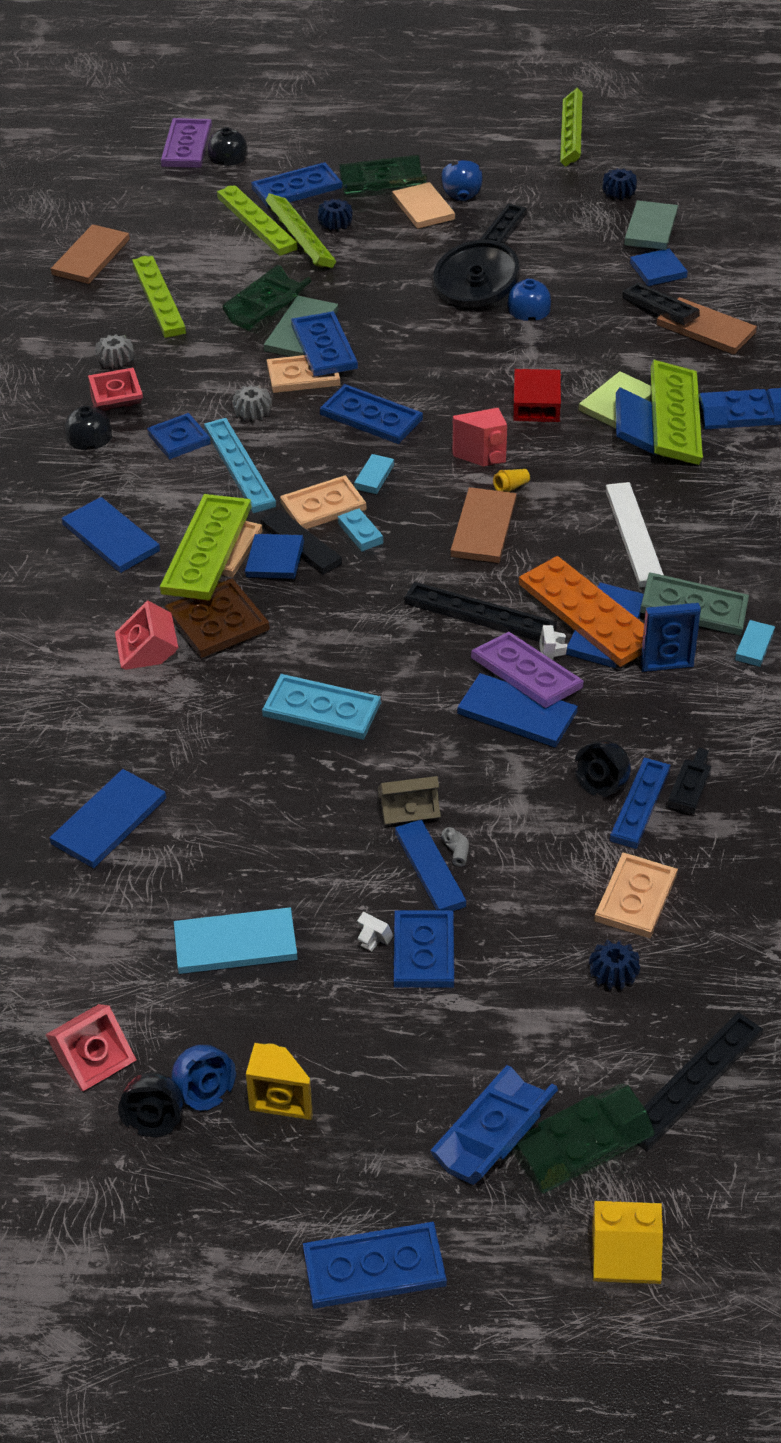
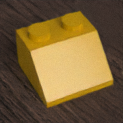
(277, 1083)
(627, 1242)

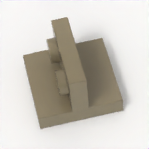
(409, 800)

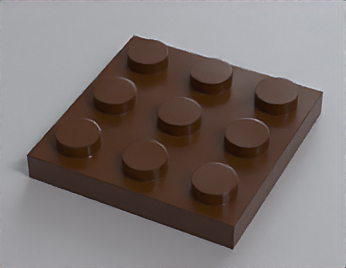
(219, 621)

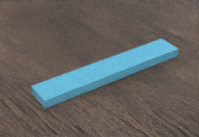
(240, 465)

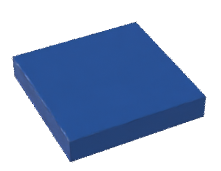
(658, 267)
(178, 436)
(274, 556)

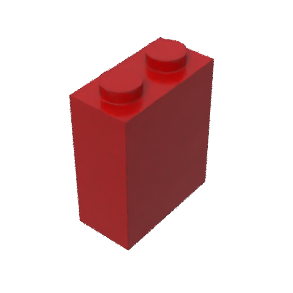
(537, 395)

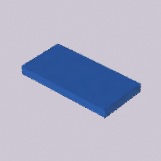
(298, 183)
(324, 343)
(371, 414)
(110, 534)
(582, 648)
(511, 710)
(108, 818)
(374, 1265)

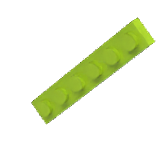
(571, 127)
(257, 220)
(301, 231)
(158, 296)

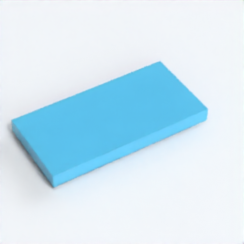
(321, 706)
(235, 940)

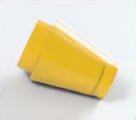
(510, 479)

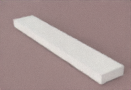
(633, 531)

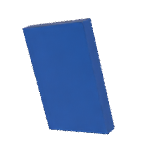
(634, 420)
(670, 637)
(423, 949)

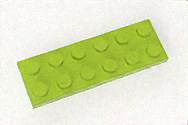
(676, 412)
(206, 547)

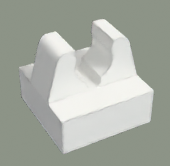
(552, 642)
(373, 931)

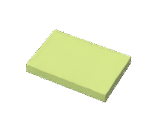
(602, 402)

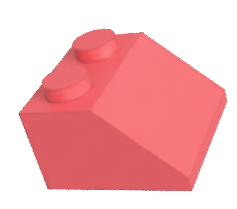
(115, 389)
(480, 437)
(146, 637)
(91, 1046)

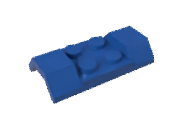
(741, 408)
(491, 1126)

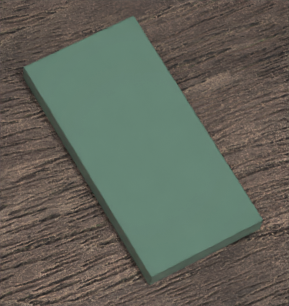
(651, 225)
(283, 338)
(719, 607)

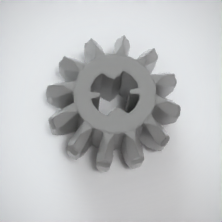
(114, 351)
(252, 402)

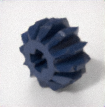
(619, 183)
(335, 214)
(614, 964)

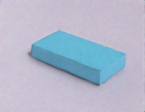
(374, 474)
(755, 643)

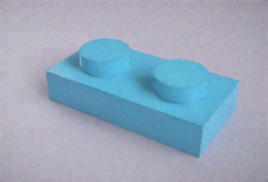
(360, 529)

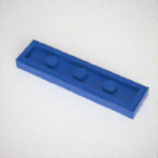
(640, 803)
(430, 866)

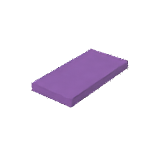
(186, 143)
(527, 669)

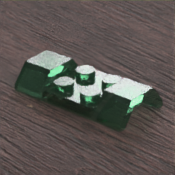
(381, 174)
(263, 298)
(584, 1136)

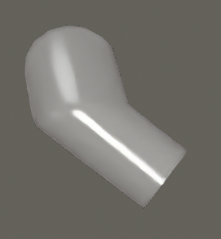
(458, 844)

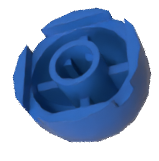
(462, 180)
(529, 299)
(203, 1076)

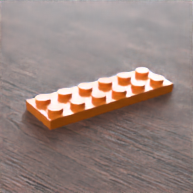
(586, 609)

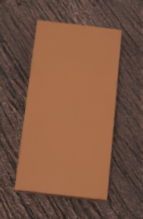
(90, 254)
(712, 328)
(483, 525)

